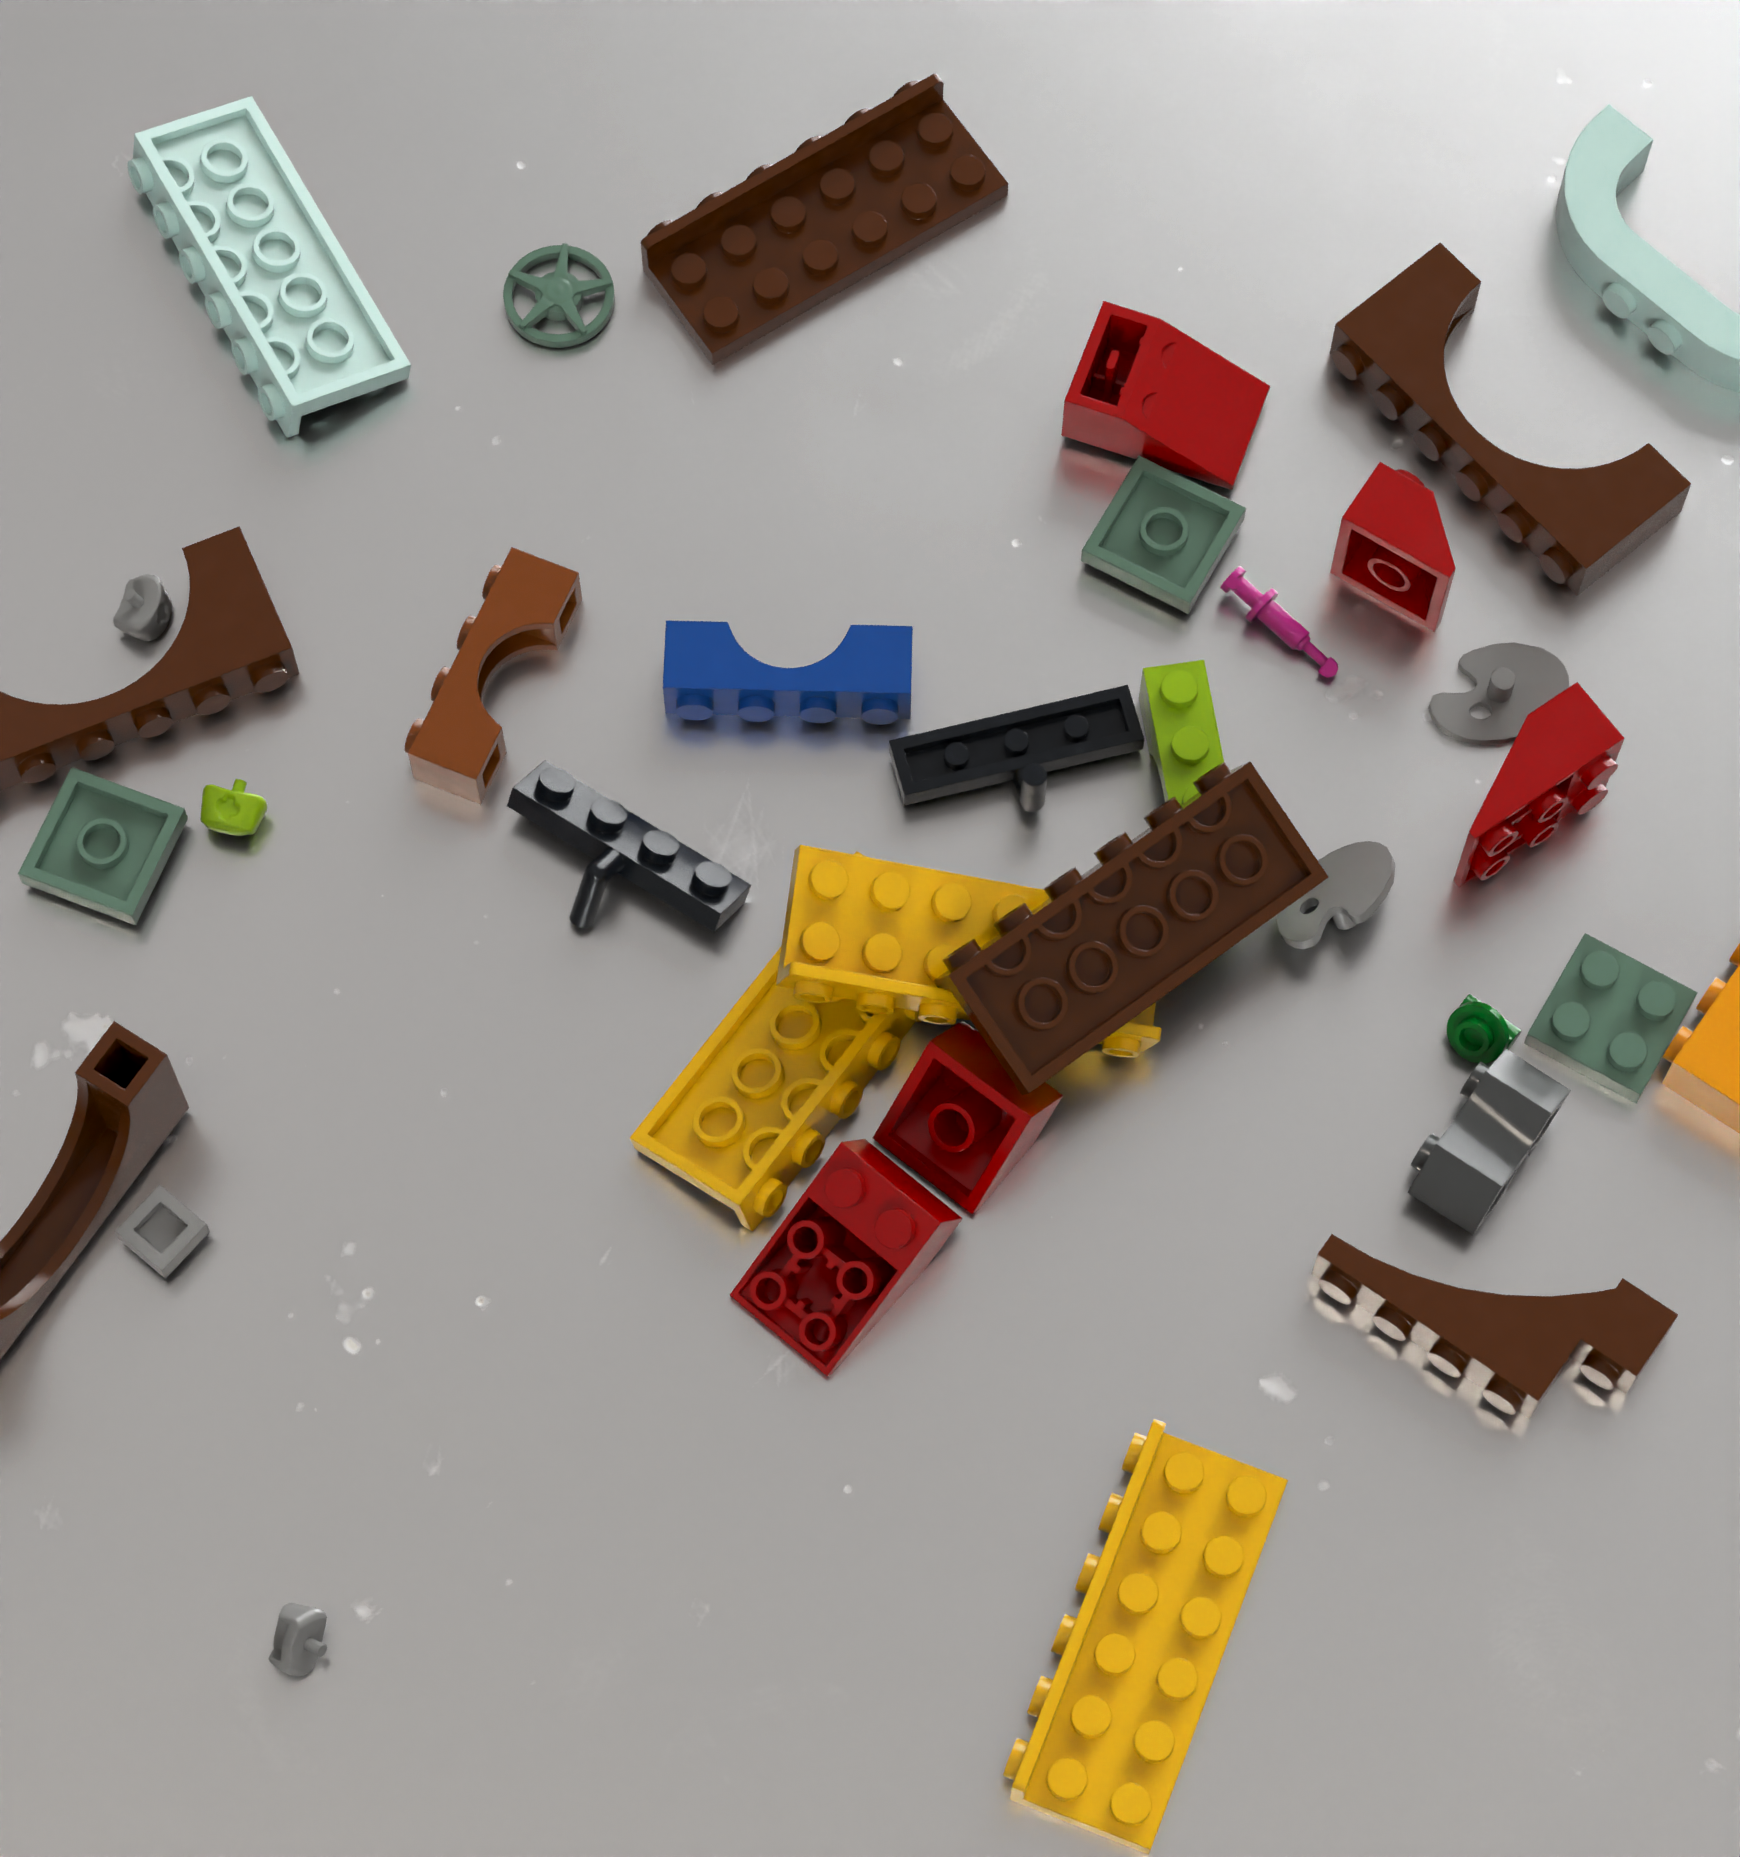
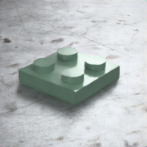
(1163, 534)
(103, 846)
(1610, 1018)

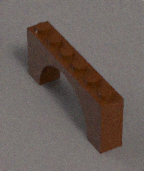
(1567, 517)
(222, 652)
(119, 1121)

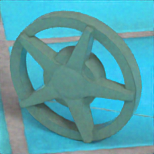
(559, 295)

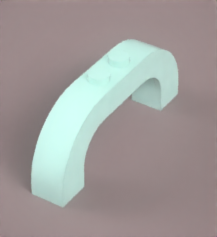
(1627, 270)

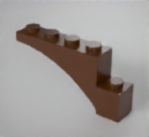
(1502, 1341)

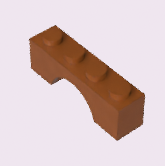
(523, 611)

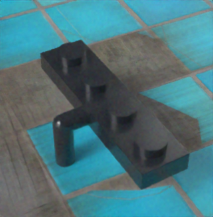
(1017, 747)
(625, 846)

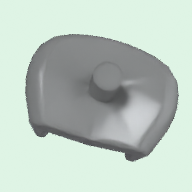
(144, 608)
(298, 1639)

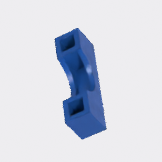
(860, 679)

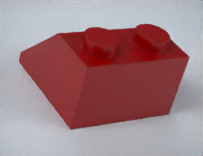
(1396, 546)
(964, 1118)

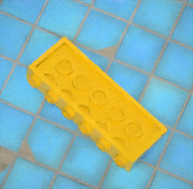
(884, 928)
(768, 1093)
(1144, 1639)

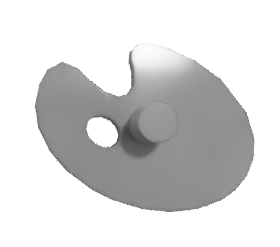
(1508, 682)
(1355, 888)

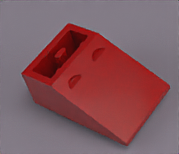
(1162, 398)
(1552, 768)
(845, 1254)

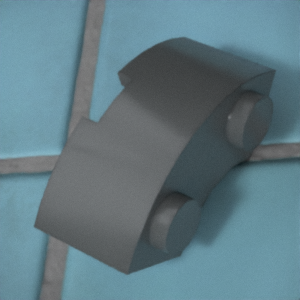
(1487, 1141)

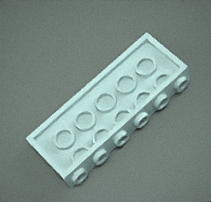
(265, 262)

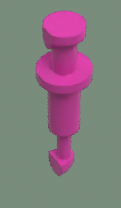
(1277, 619)

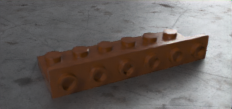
(820, 219)
(1131, 924)

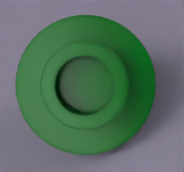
(1480, 1031)

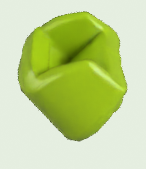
(232, 810)

